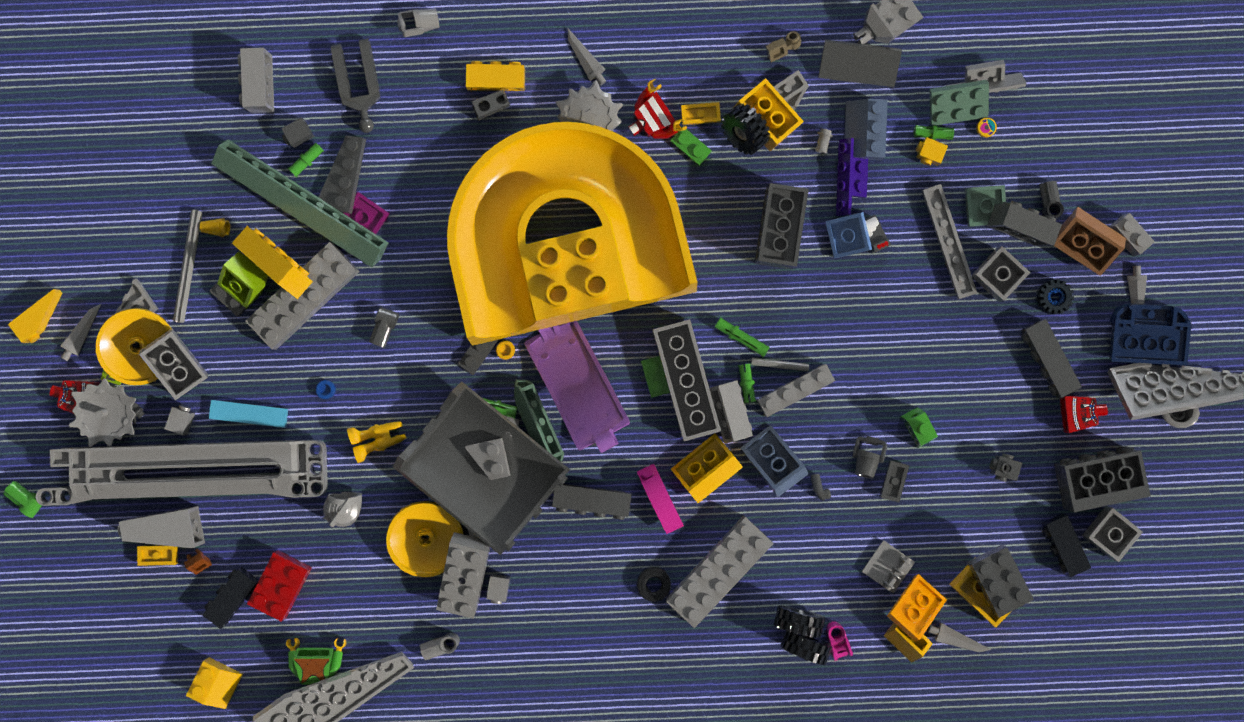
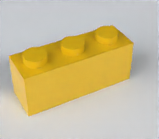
(495, 76)

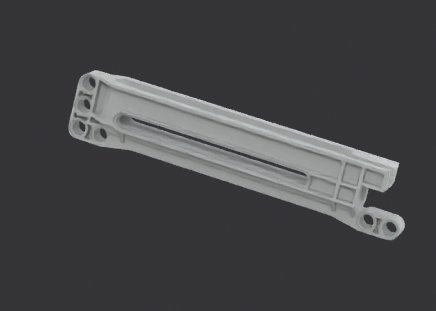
(100, 470)

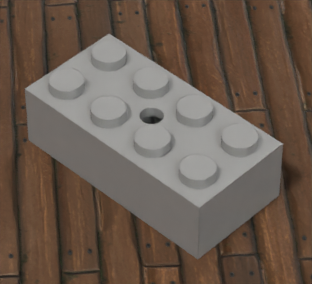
(463, 575)

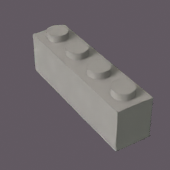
(795, 390)

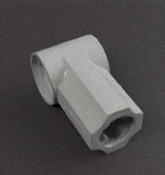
(438, 646)

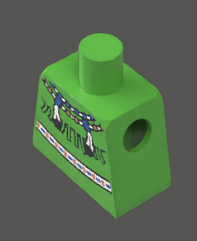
(919, 427)

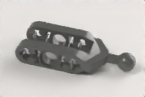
(359, 103)

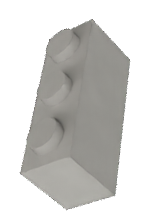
(731, 412)

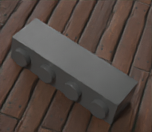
(1051, 358)
(593, 500)

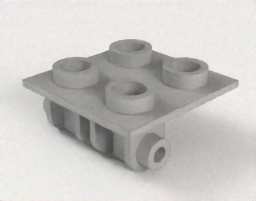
(888, 566)

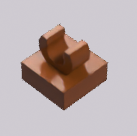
(197, 563)

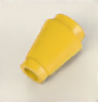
(217, 227)

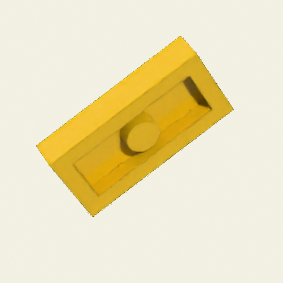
(701, 113)
(157, 555)

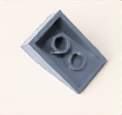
(774, 461)

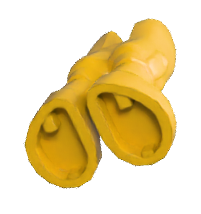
(382, 439)

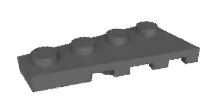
(344, 175)

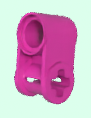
(839, 643)

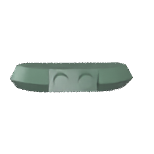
(535, 418)

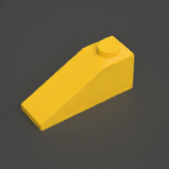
(35, 319)

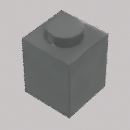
(297, 133)

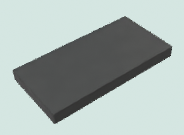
(859, 63)

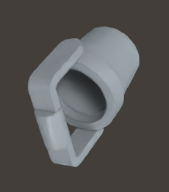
(424, 21)

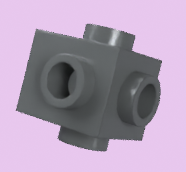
(1011, 470)

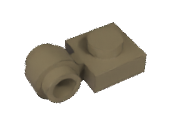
(780, 48)

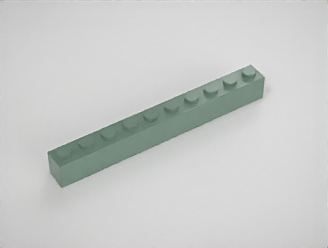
(299, 203)

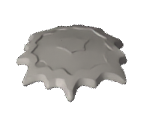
(590, 107)
(103, 413)

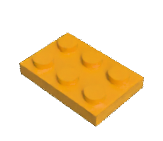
(917, 608)

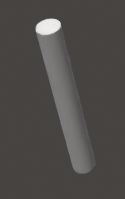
(780, 364)

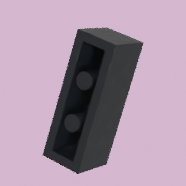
(1065, 545)
(230, 597)

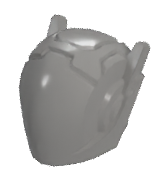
(342, 508)

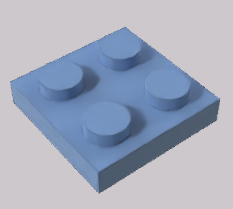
(848, 235)

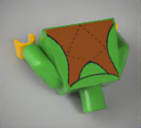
(314, 663)

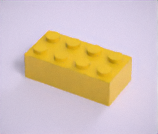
(273, 261)

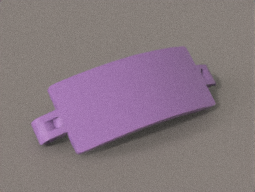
(578, 385)

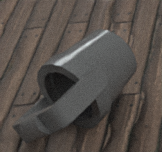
(867, 461)

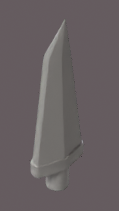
(589, 63)
(1137, 286)
(77, 337)
(951, 637)

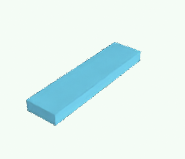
(248, 413)

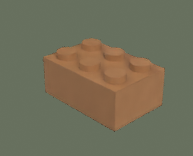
(1089, 241)

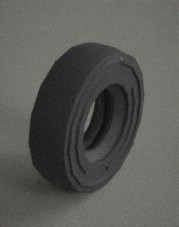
(650, 595)

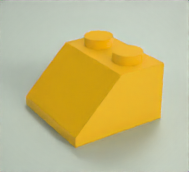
(214, 684)

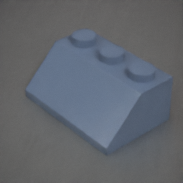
(867, 125)

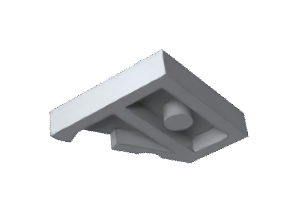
(792, 89)
(137, 298)

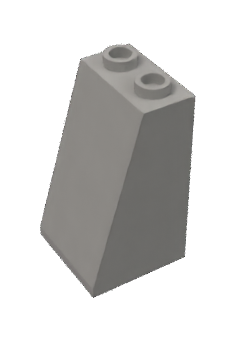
(167, 528)

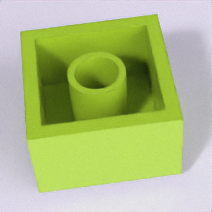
(242, 279)

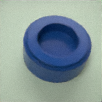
(325, 389)

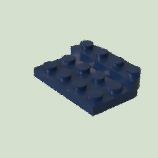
(1150, 334)

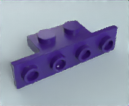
(851, 177)

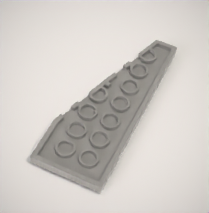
(1159, 390)
(338, 695)

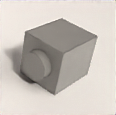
(180, 420)
(498, 588)

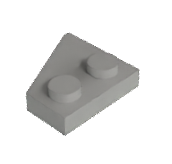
(491, 458)

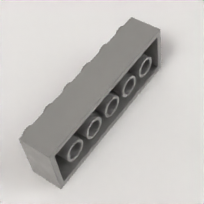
(286, 314)
(686, 380)
(719, 571)

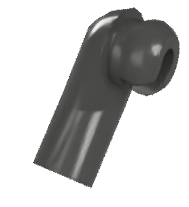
(818, 489)

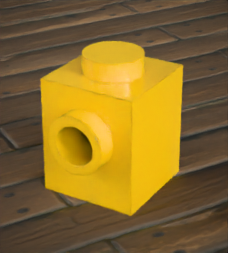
(931, 151)

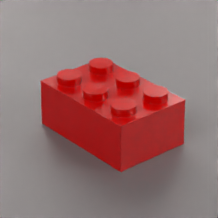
(279, 585)

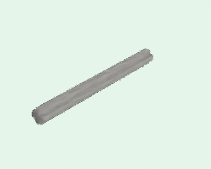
(187, 266)

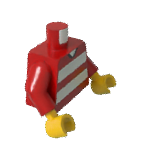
(654, 116)

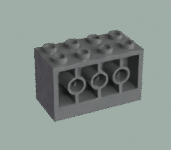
(781, 226)
(1102, 479)

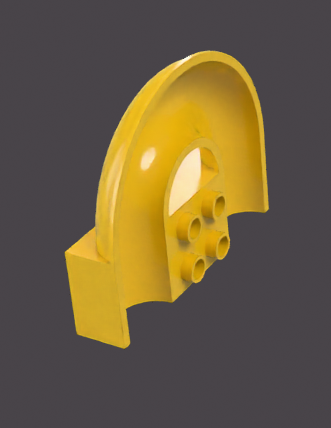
(524, 287)

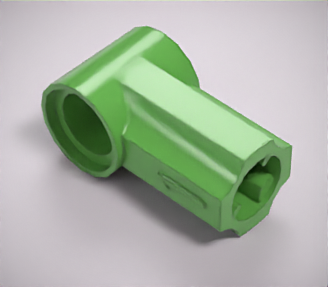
(22, 498)

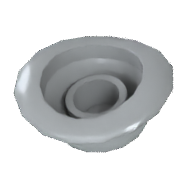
(1182, 419)

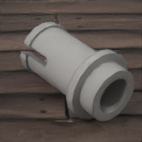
(823, 141)

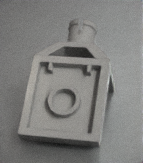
(888, 20)

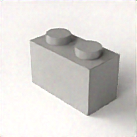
(1136, 237)

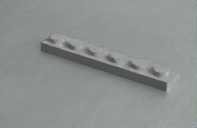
(949, 241)

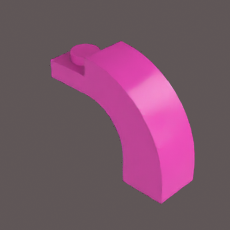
(660, 498)

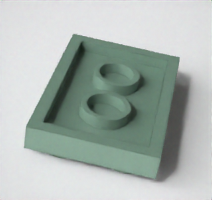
(959, 102)

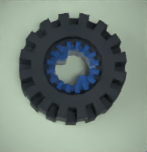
(1054, 287)

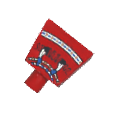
(64, 394)
(1080, 413)

